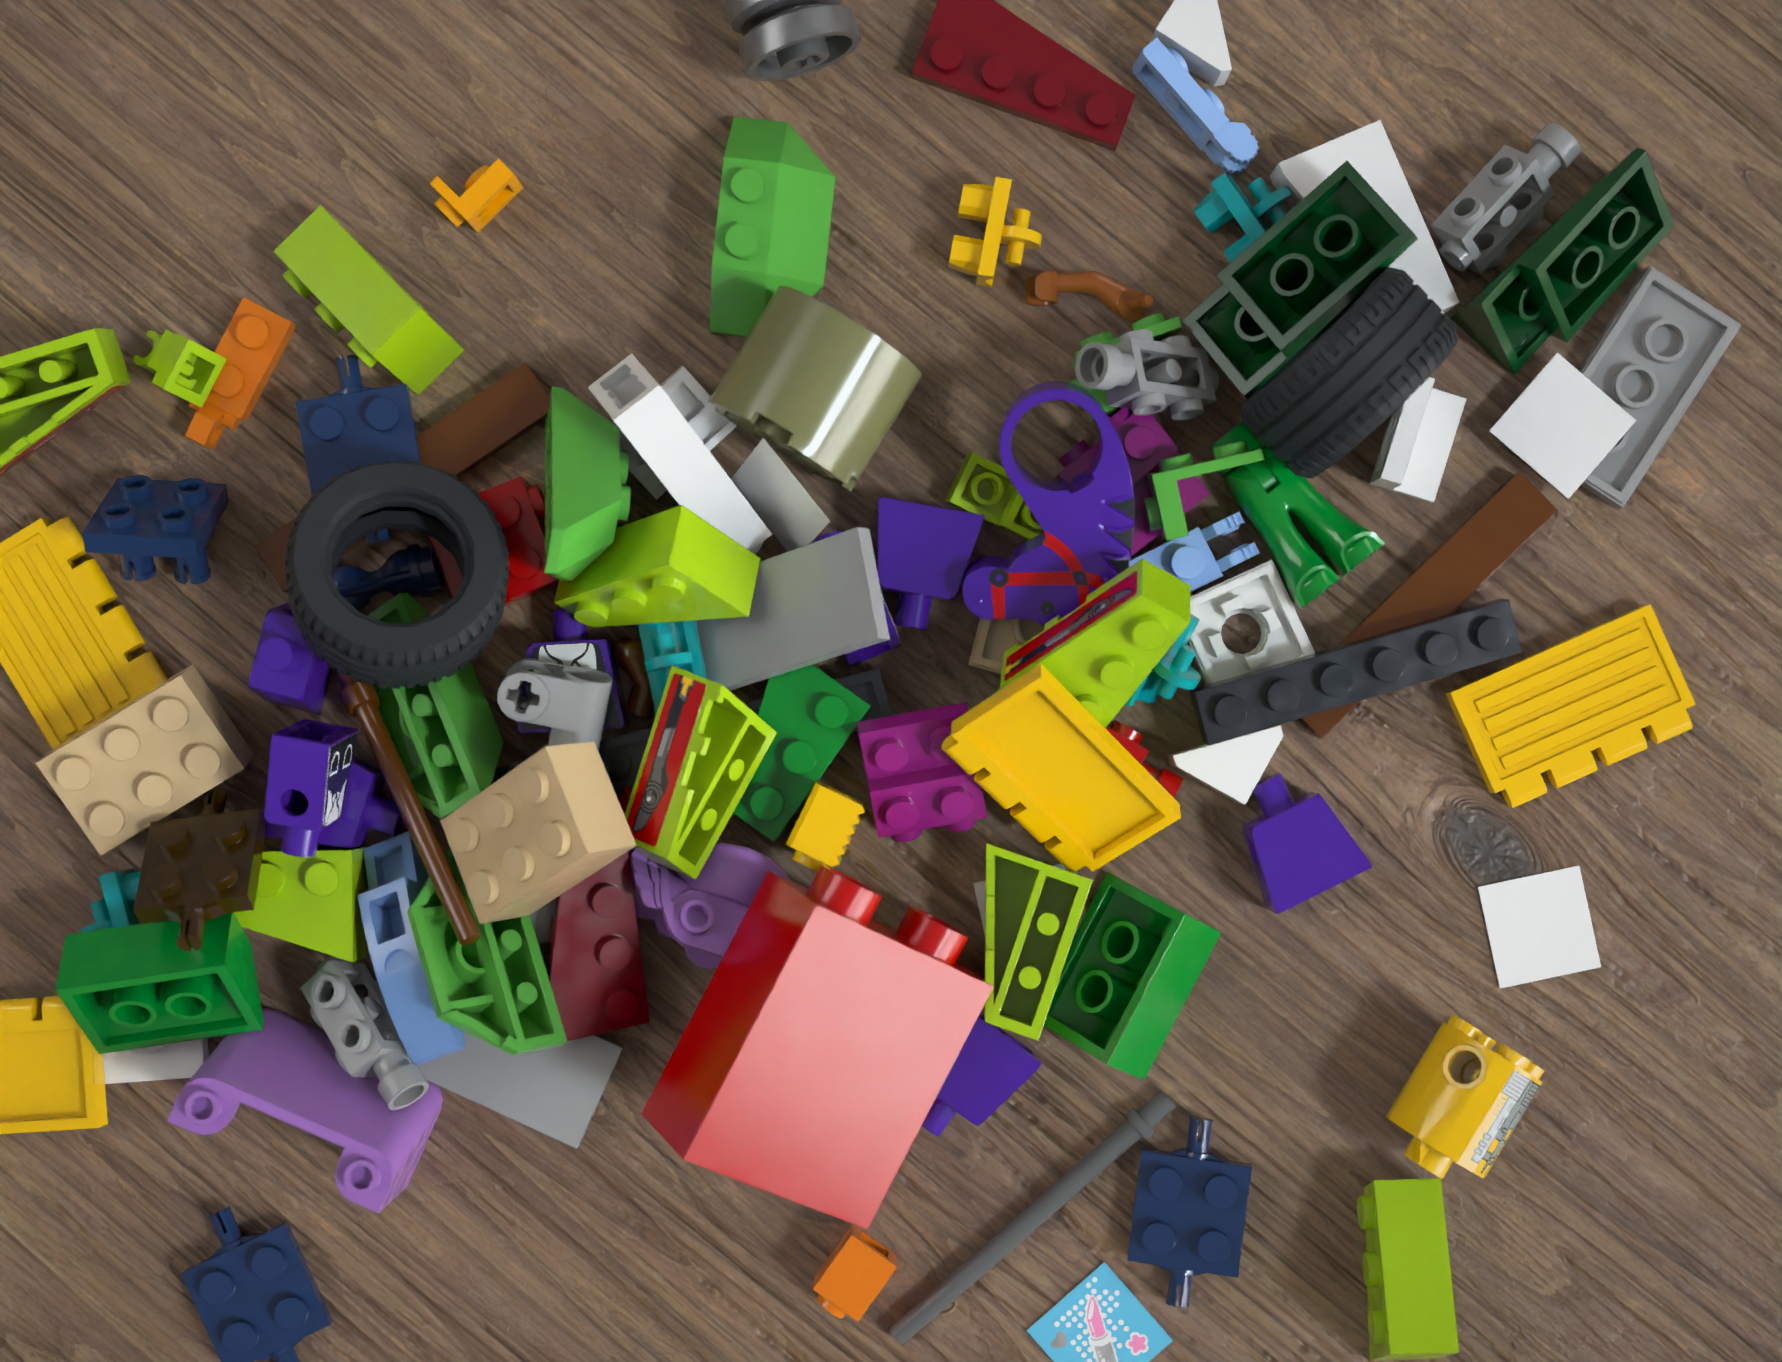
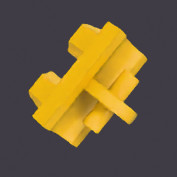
(989, 205)

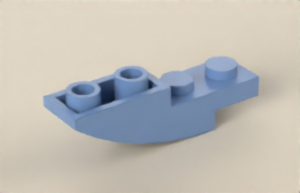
(394, 881)

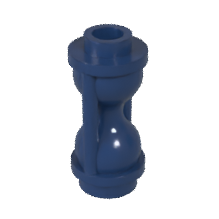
(404, 571)

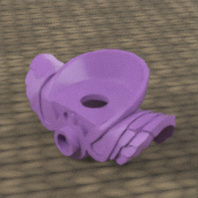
(705, 910)

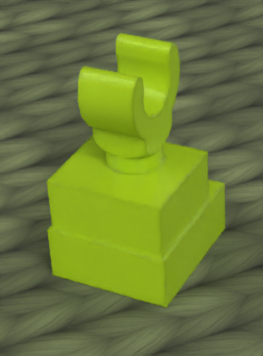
(182, 366)

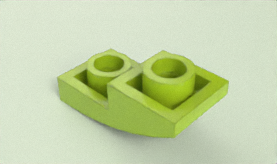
(988, 491)

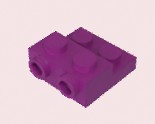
(1144, 446)
(912, 777)

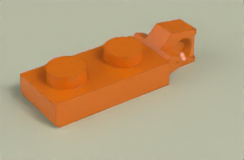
(252, 350)

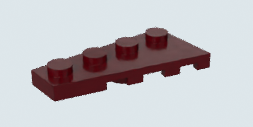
(1013, 67)
(598, 955)

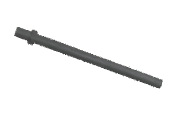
(1138, 1125)

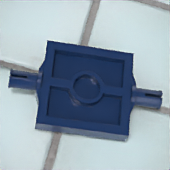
(356, 429)
(1189, 1212)
(256, 1293)

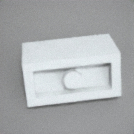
(1418, 443)

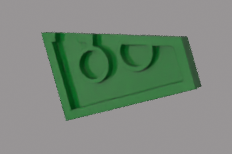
(812, 725)

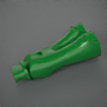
(1266, 495)

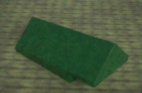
(1570, 265)
(1298, 278)

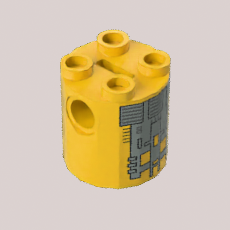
(1456, 1113)

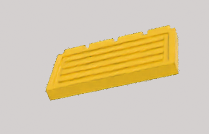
(57, 639)
(1574, 700)
(1059, 772)
(47, 1069)

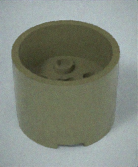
(816, 387)

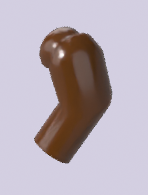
(630, 655)

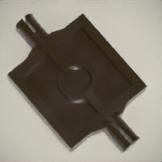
(201, 868)

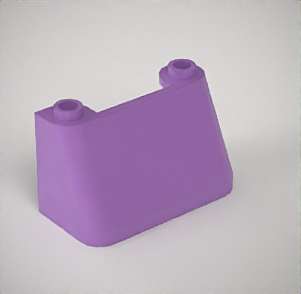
(295, 1077)

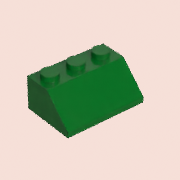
(1128, 976)
(143, 991)

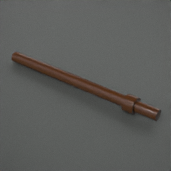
(362, 703)

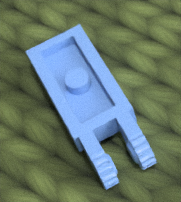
(1194, 108)
(1191, 557)

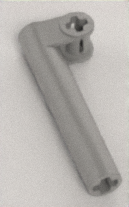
(568, 701)

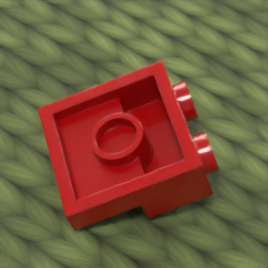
(520, 515)

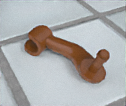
(1121, 299)

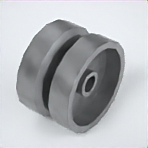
(791, 35)

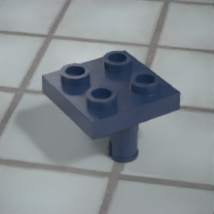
(158, 520)

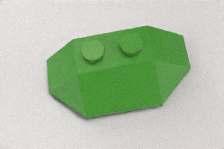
(768, 223)
(581, 485)
(440, 728)
(491, 985)

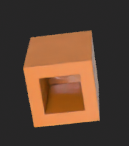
(854, 1274)

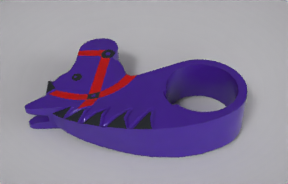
(1083, 523)

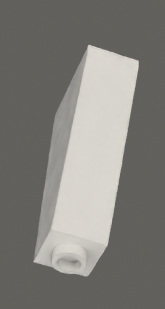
(1376, 162)
(676, 452)

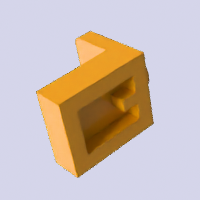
(485, 195)

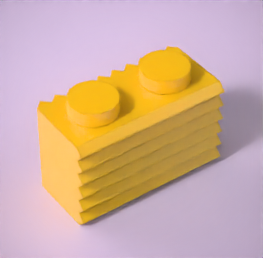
(824, 826)

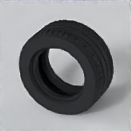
(1351, 375)
(396, 498)

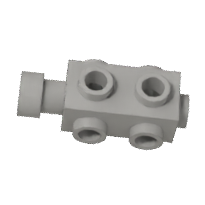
(1503, 200)
(1150, 374)
(362, 1030)

